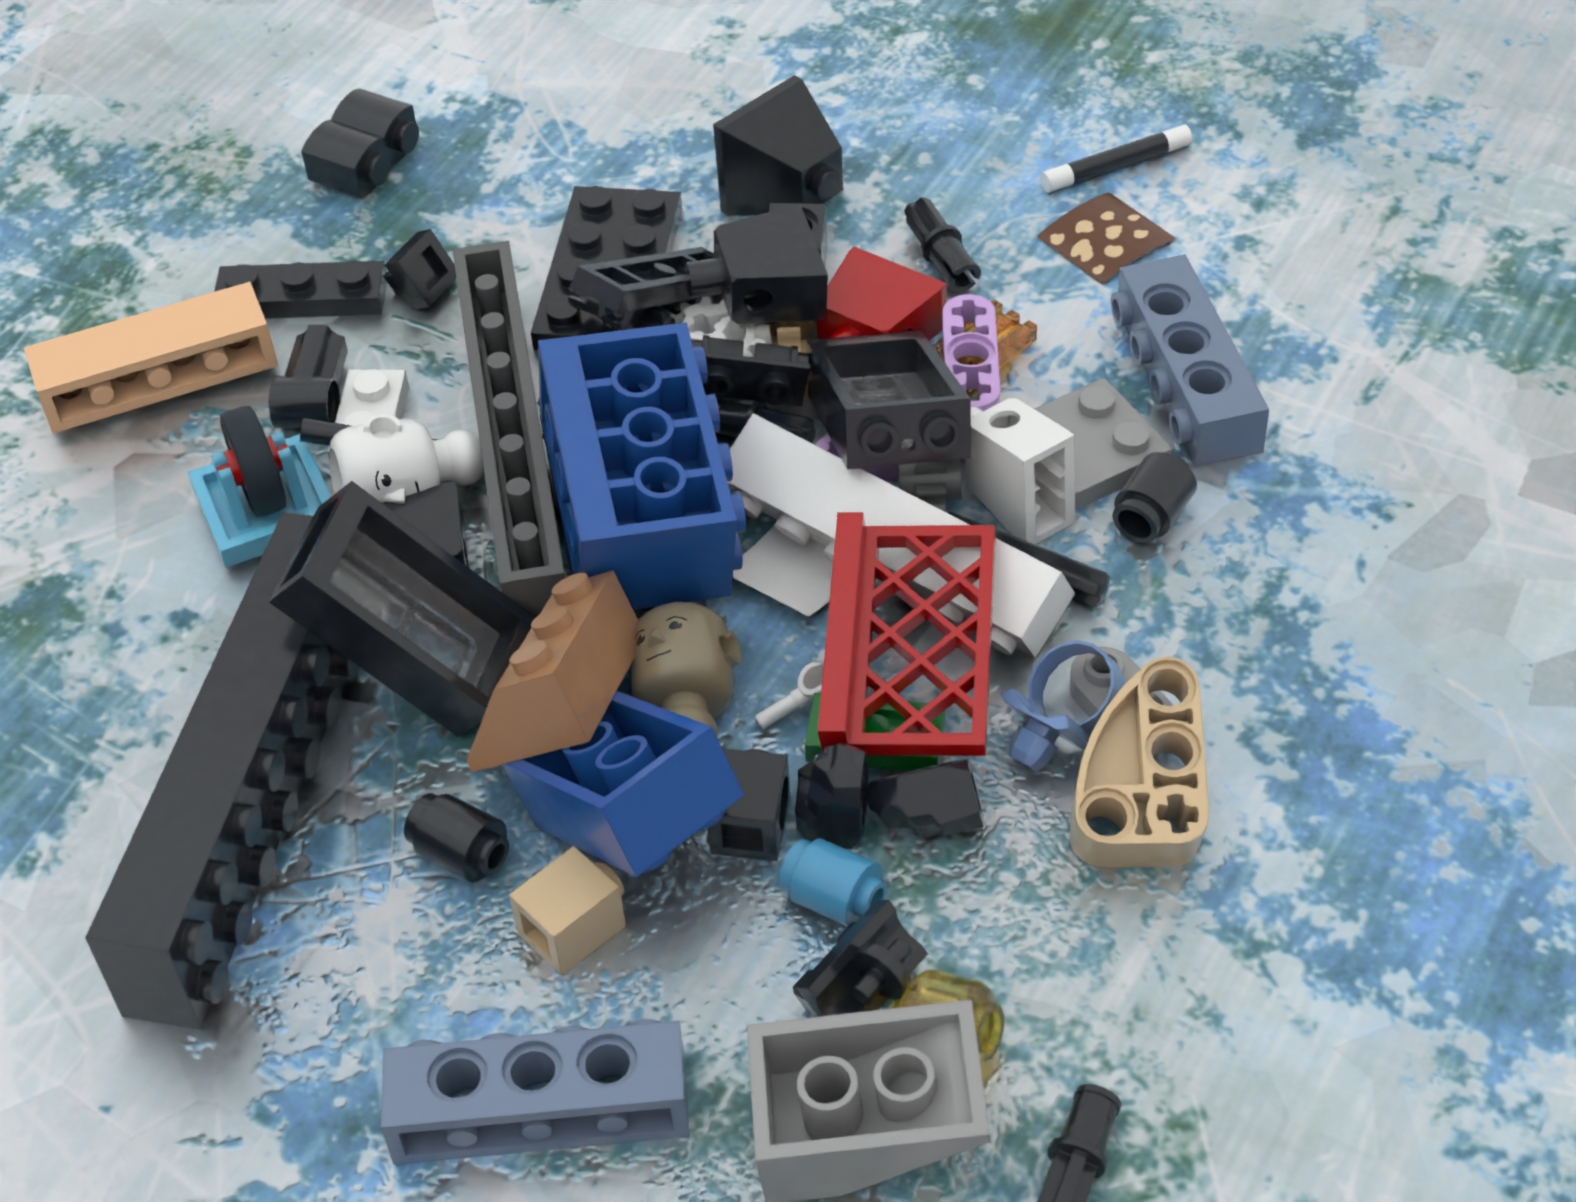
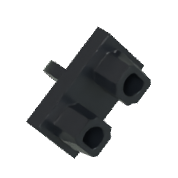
(864, 966)

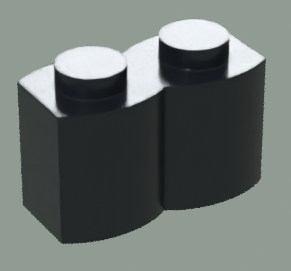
(360, 142)

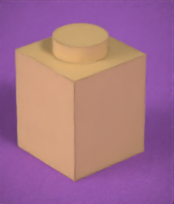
(569, 909)

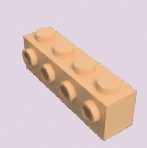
(150, 357)

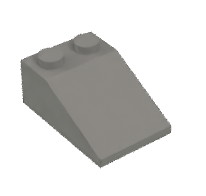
(863, 1097)

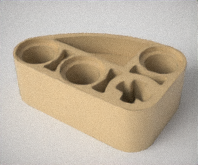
(1127, 784)

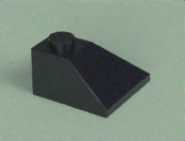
(776, 152)

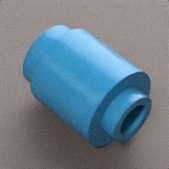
(831, 880)

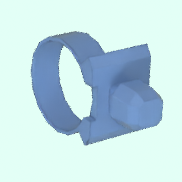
(1035, 742)

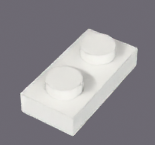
(372, 393)

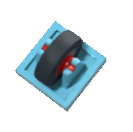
(254, 485)

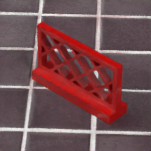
(853, 621)

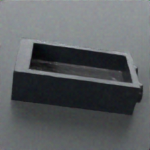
(901, 413)
(401, 608)

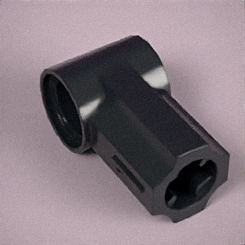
(310, 379)

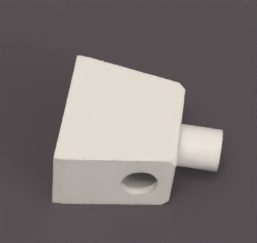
(1022, 469)

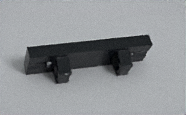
(637, 283)

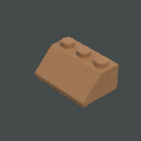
(560, 673)

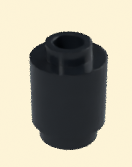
(1153, 497)
(457, 836)

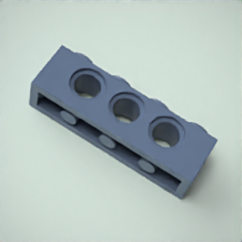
(1190, 361)
(569, 1112)

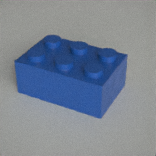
(632, 788)

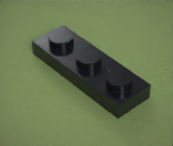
(312, 287)

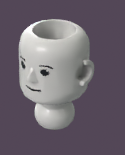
(400, 458)

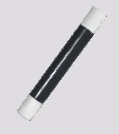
(1116, 158)

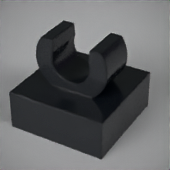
(420, 270)

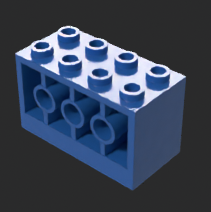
(640, 463)

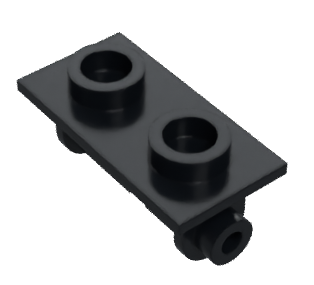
(772, 376)

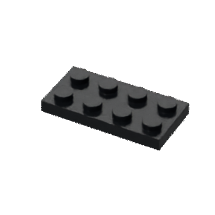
(601, 228)

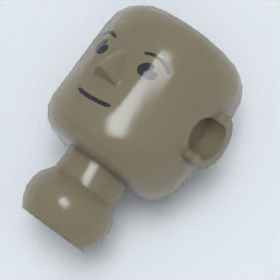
(685, 661)

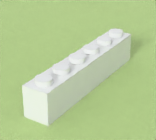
(808, 487)

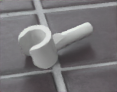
(808, 683)

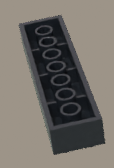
(220, 807)

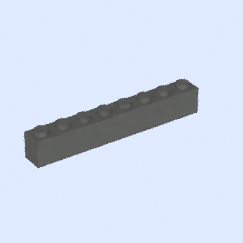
(508, 426)

